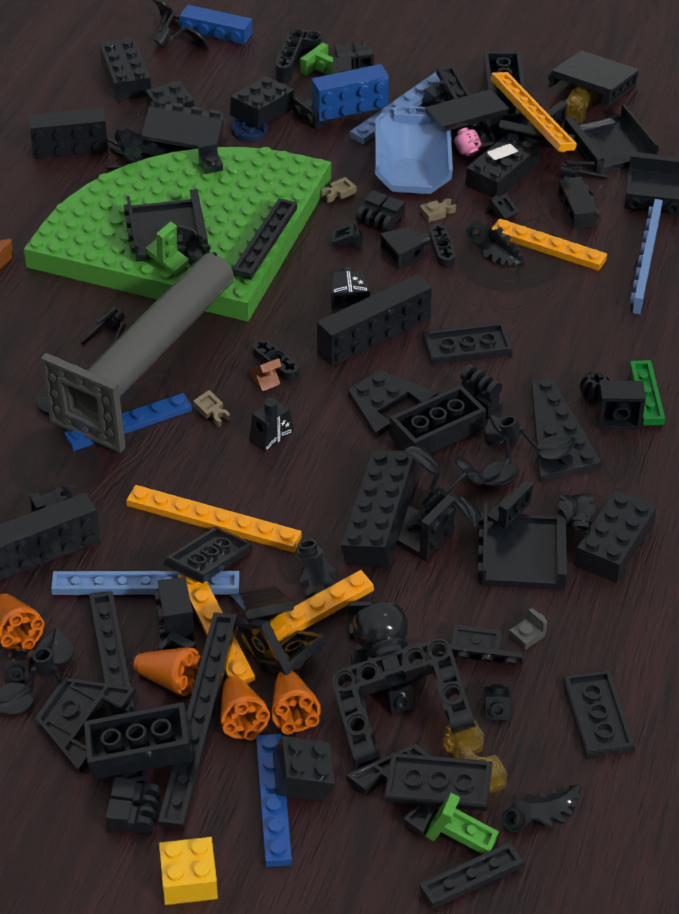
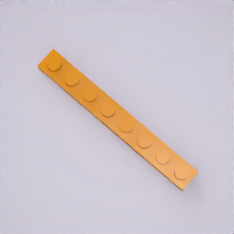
(533, 112)
(210, 517)

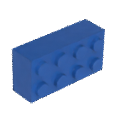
(350, 92)

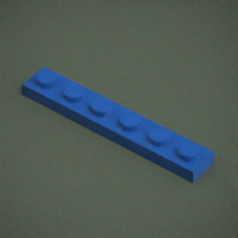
(139, 418)
(273, 806)

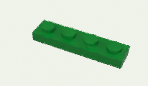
(653, 407)

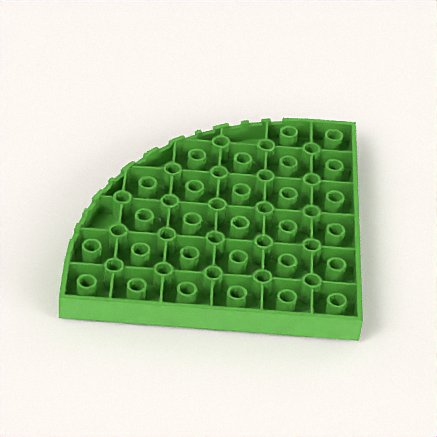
(90, 236)

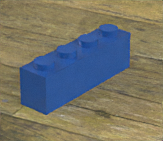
(217, 24)

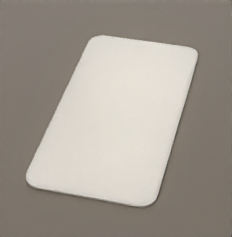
(502, 151)

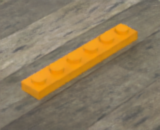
(552, 245)
(204, 605)
(320, 605)

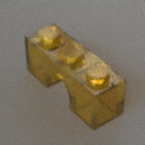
(578, 102)
(466, 744)

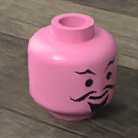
(467, 142)

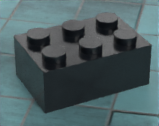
(261, 102)

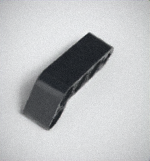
(295, 44)

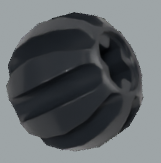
(590, 385)

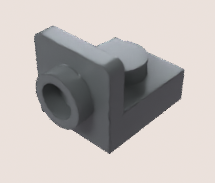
(529, 630)

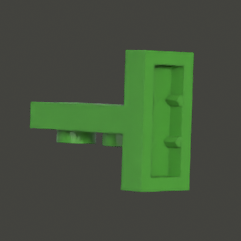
(317, 60)
(165, 250)
(461, 827)

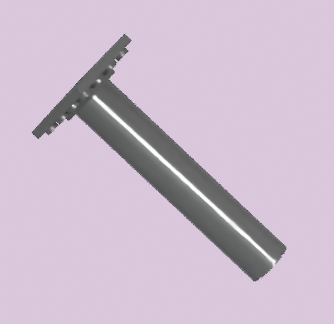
(91, 397)

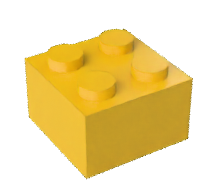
(188, 870)

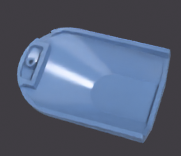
(411, 151)

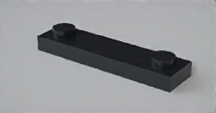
(471, 875)

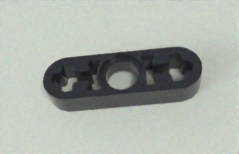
(441, 251)
(289, 368)

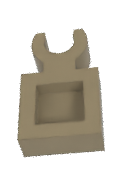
(340, 188)
(435, 210)
(210, 406)

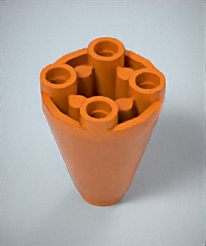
(19, 624)
(170, 668)
(294, 704)
(242, 710)

